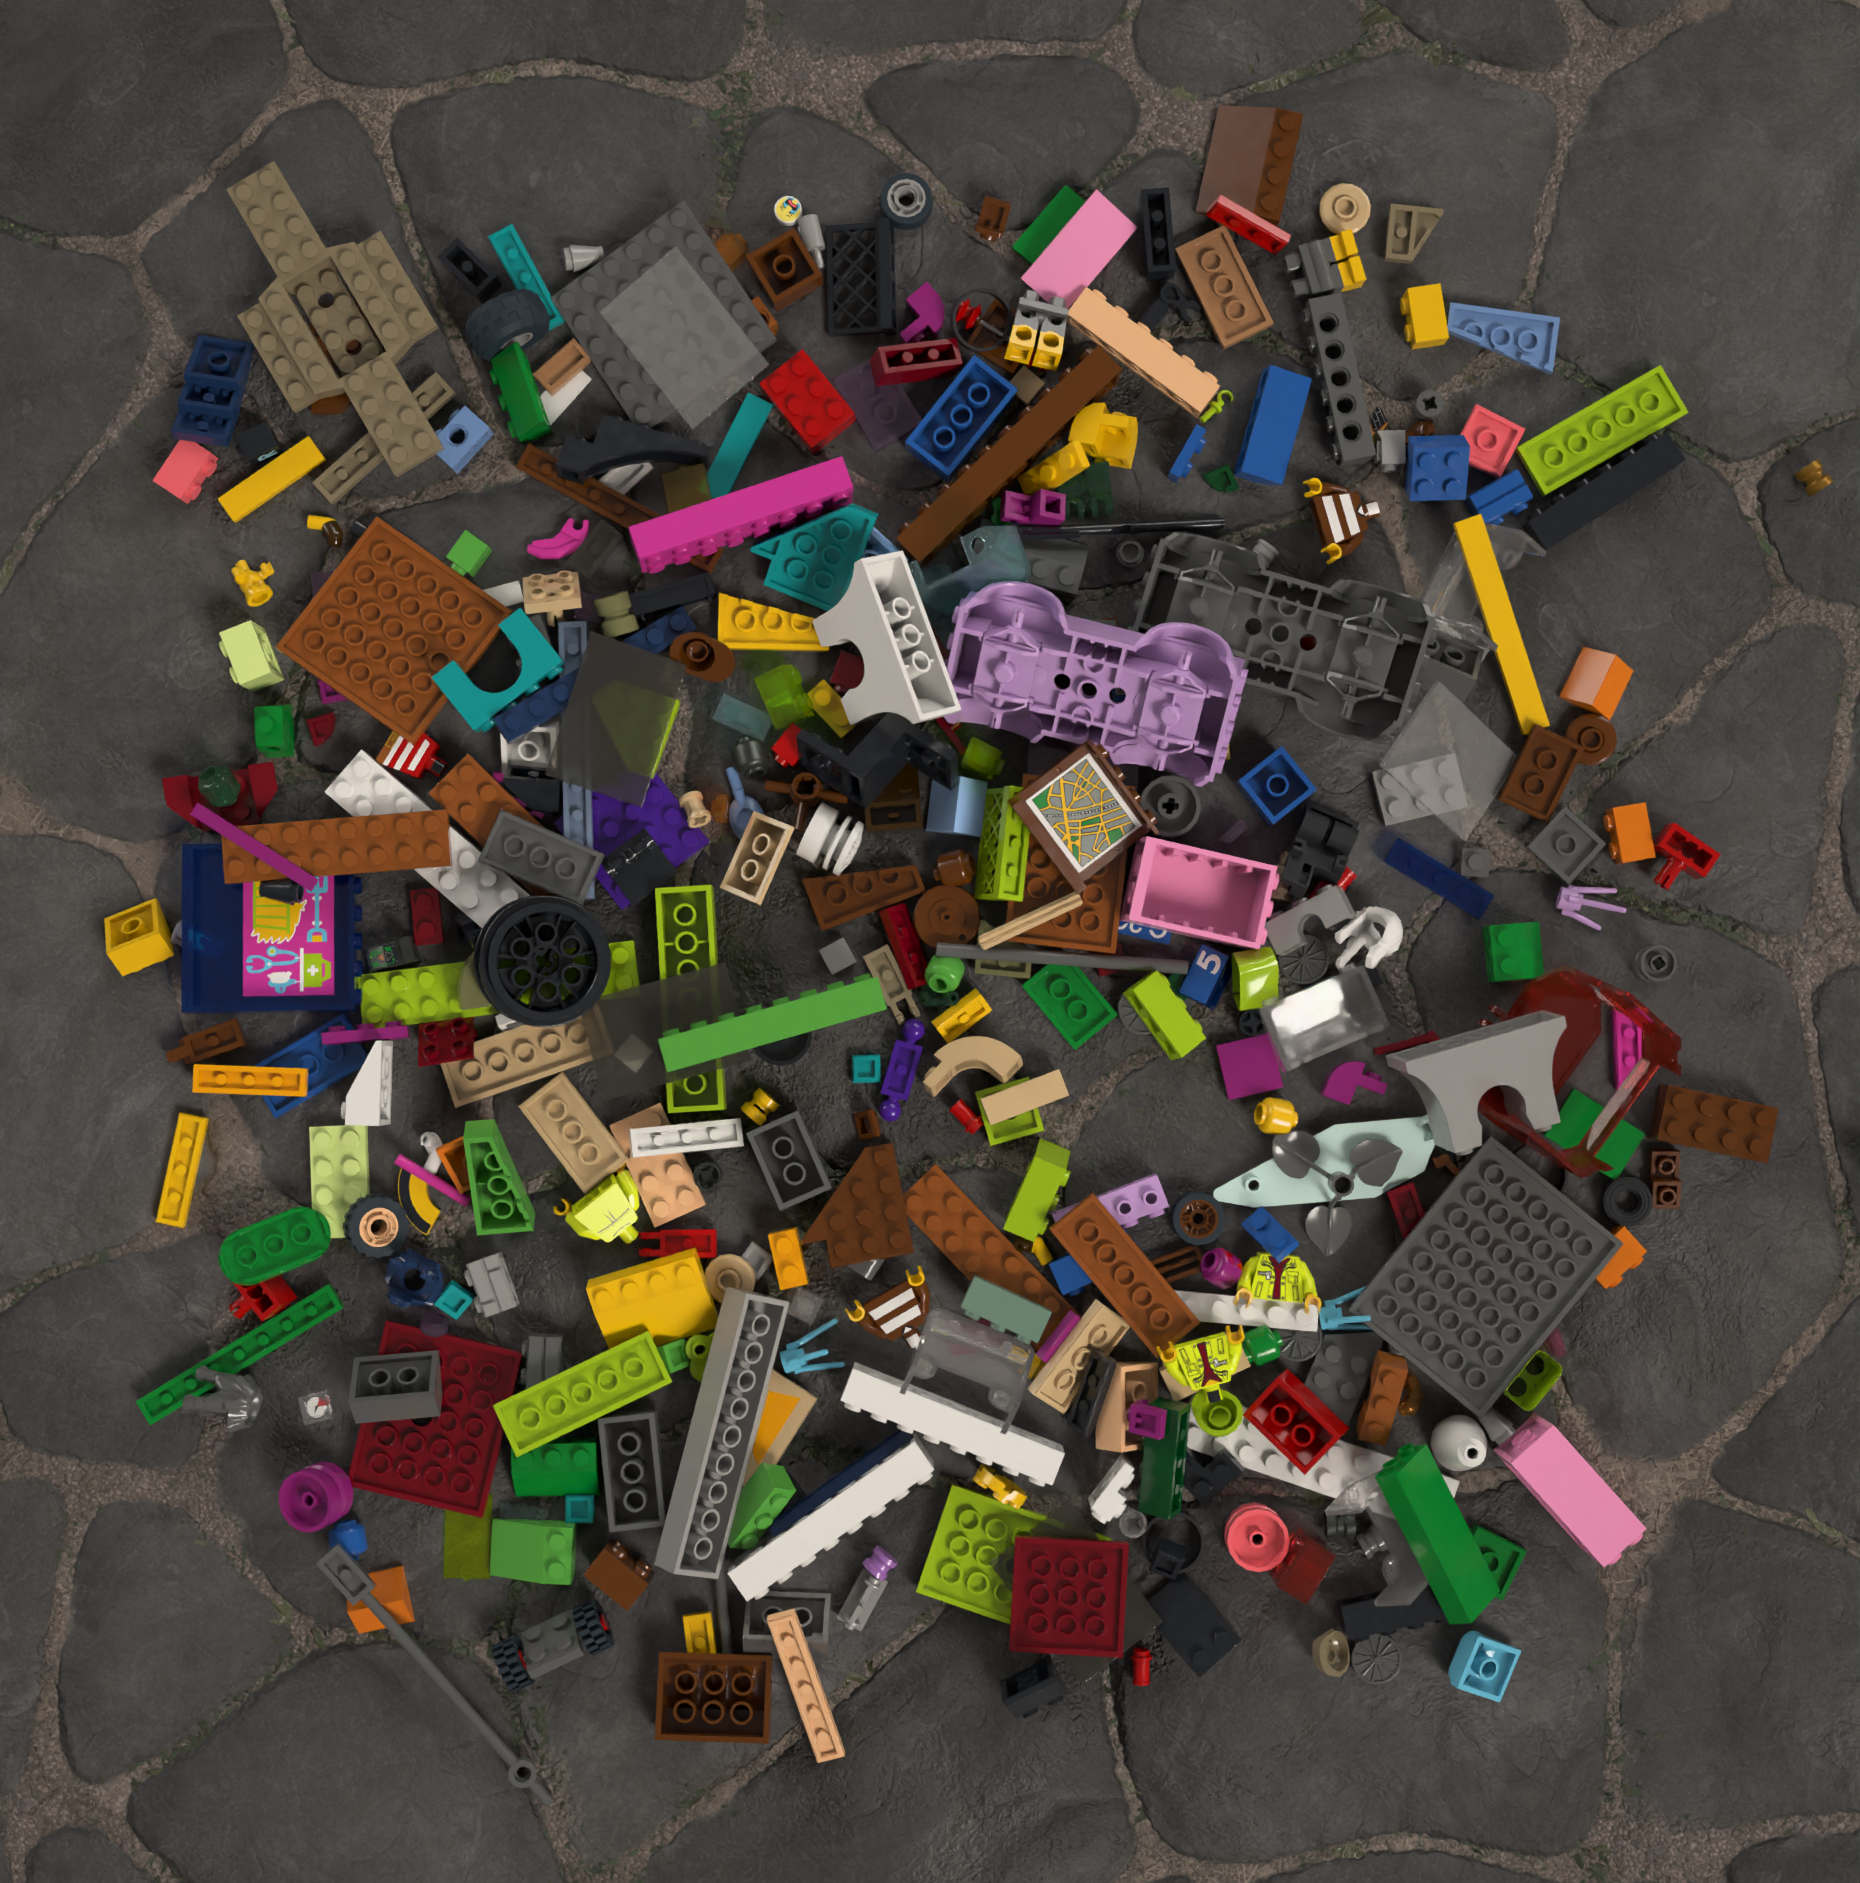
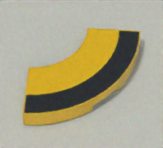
(417, 1202)

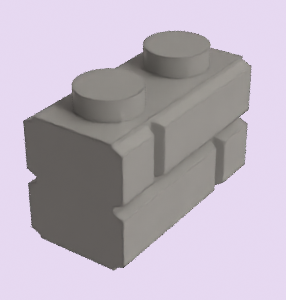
(492, 1284)

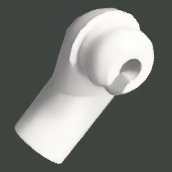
(431, 1142)

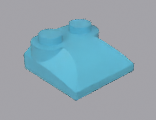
(1483, 1665)

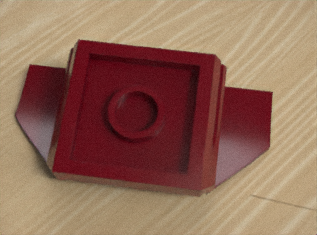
(256, 792)

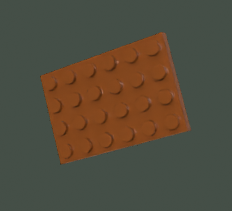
(1086, 927)

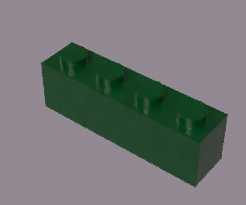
(1165, 1463)

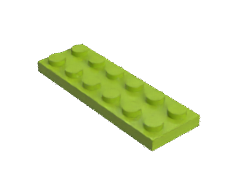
(1601, 430)
(582, 1393)

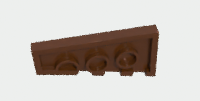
(859, 893)

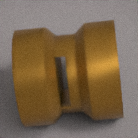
(1813, 477)

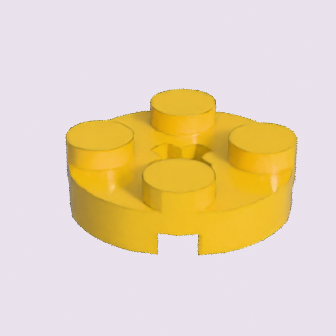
(1004, 1488)

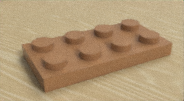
(1223, 287)

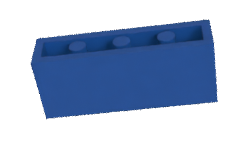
(1272, 426)

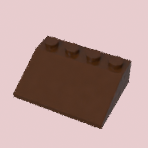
(1251, 159)
(714, 1697)

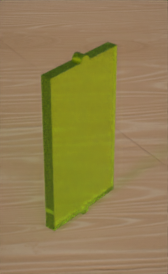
(468, 1544)

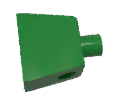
(275, 729)

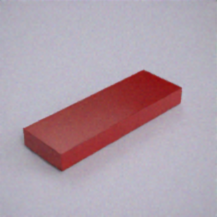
(1248, 224)

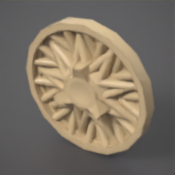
(1344, 208)
(729, 1271)

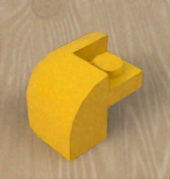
(1106, 435)

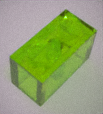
(784, 696)

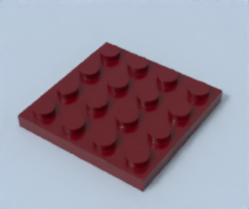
(1068, 1596)

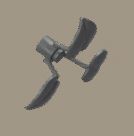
(1375, 1165)

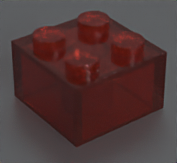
(1303, 1565)

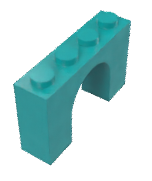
(538, 663)

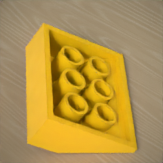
(657, 1296)

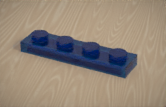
(1438, 878)

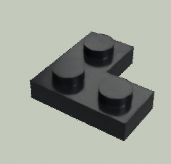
(1210, 1478)

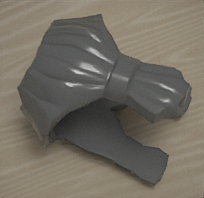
(236, 1400)

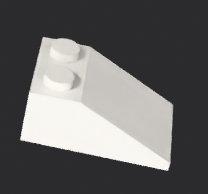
(370, 1094)

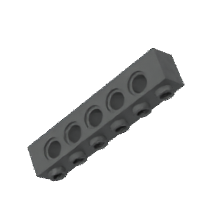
(1332, 310)

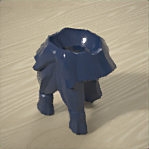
(400, 1293)

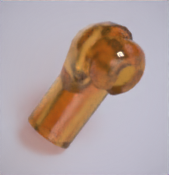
(1414, 1397)

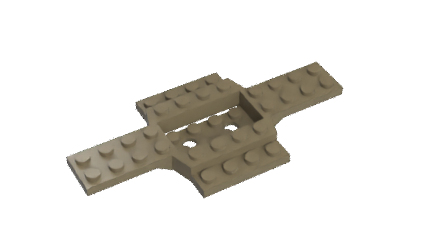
(383, 293)

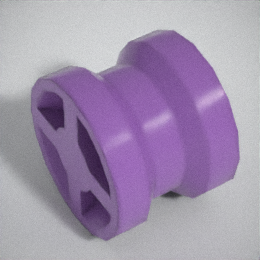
(880, 1563)

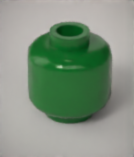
(1262, 1345)

